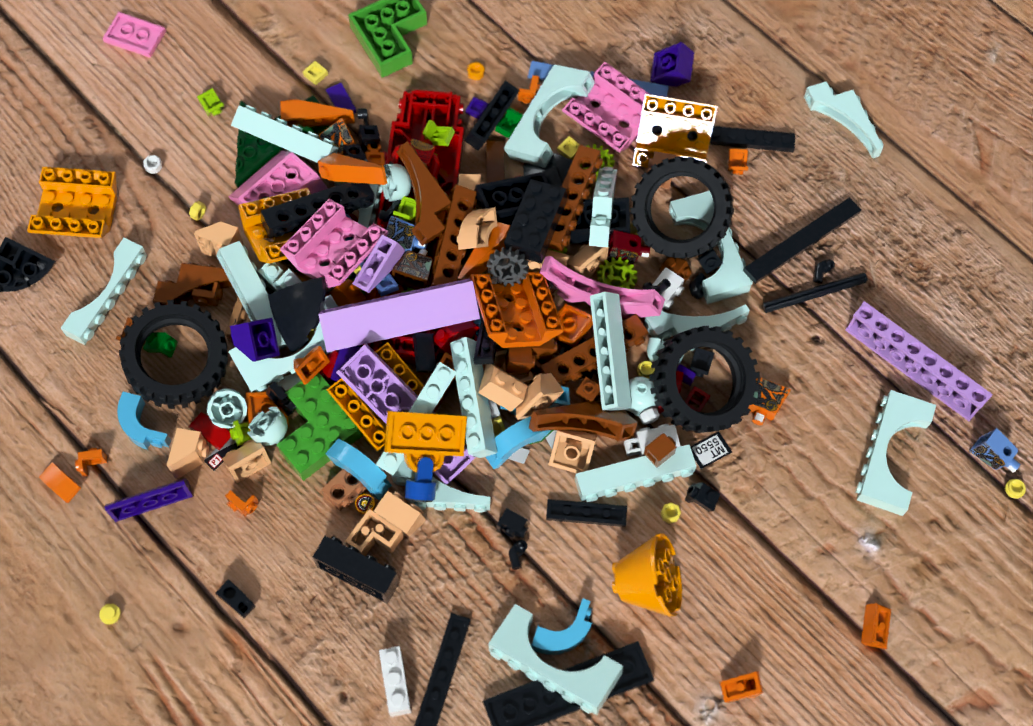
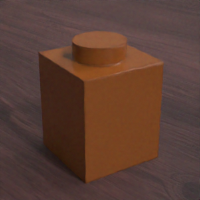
(660, 449)

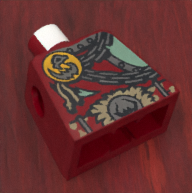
(626, 246)

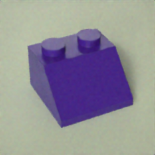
(672, 65)
(256, 339)

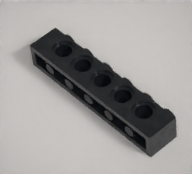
(307, 205)

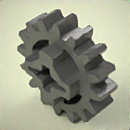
(505, 266)

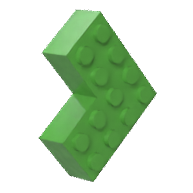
(381, 29)
(323, 426)

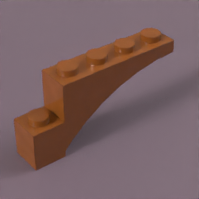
(428, 195)
(190, 277)
(521, 359)
(586, 418)

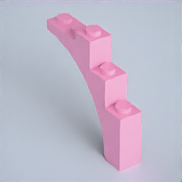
(577, 288)

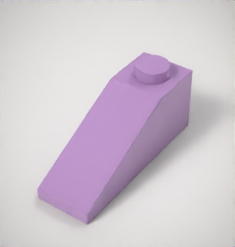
(379, 263)

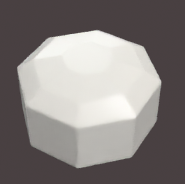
(152, 164)
(649, 416)

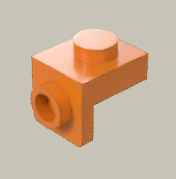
(527, 96)
(737, 161)
(90, 457)
(236, 503)

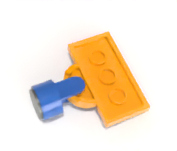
(425, 442)

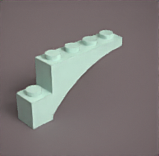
(848, 111)
(602, 207)
(276, 278)
(672, 324)
(445, 496)

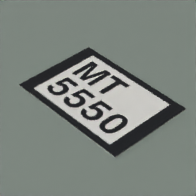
(710, 450)

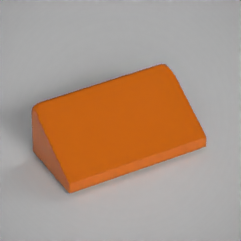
(876, 626)

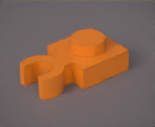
(375, 155)

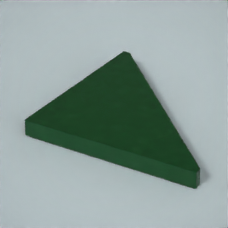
(251, 154)

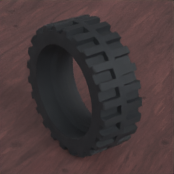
(654, 179)
(165, 316)
(742, 379)

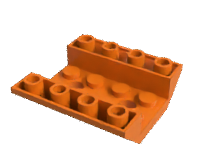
(530, 310)

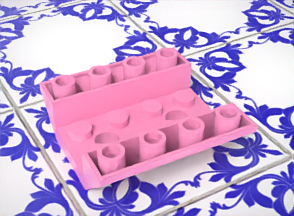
(618, 101)
(273, 179)
(324, 241)

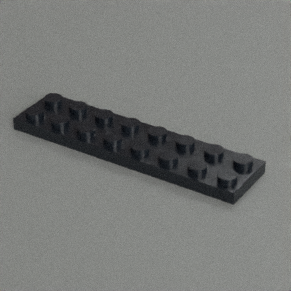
(536, 705)

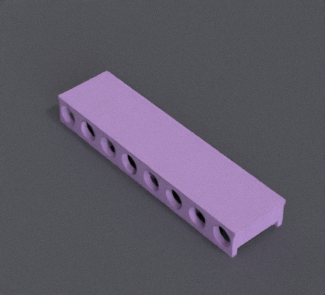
(399, 315)
(918, 361)
(388, 392)

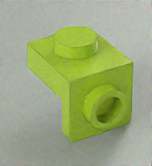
(211, 102)
(438, 134)
(406, 210)
(239, 432)

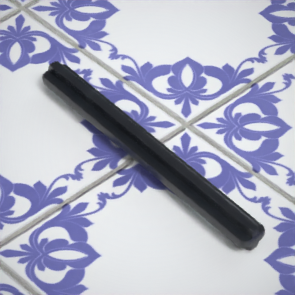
(814, 292)

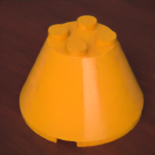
(650, 577)

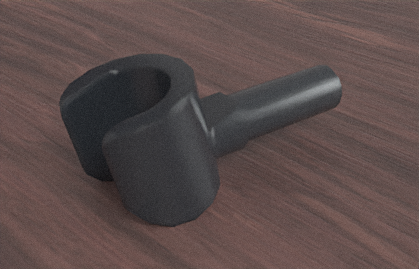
(362, 114)

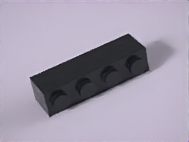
(491, 115)

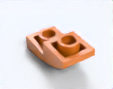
(59, 482)

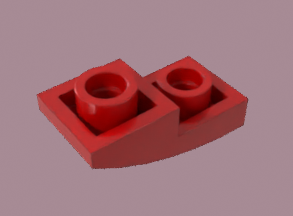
(213, 434)

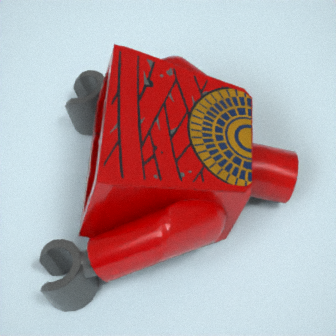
(425, 151)

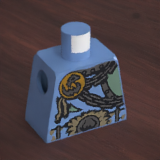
(402, 233)
(996, 451)

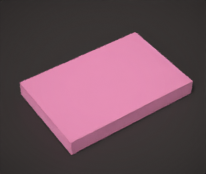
(134, 34)

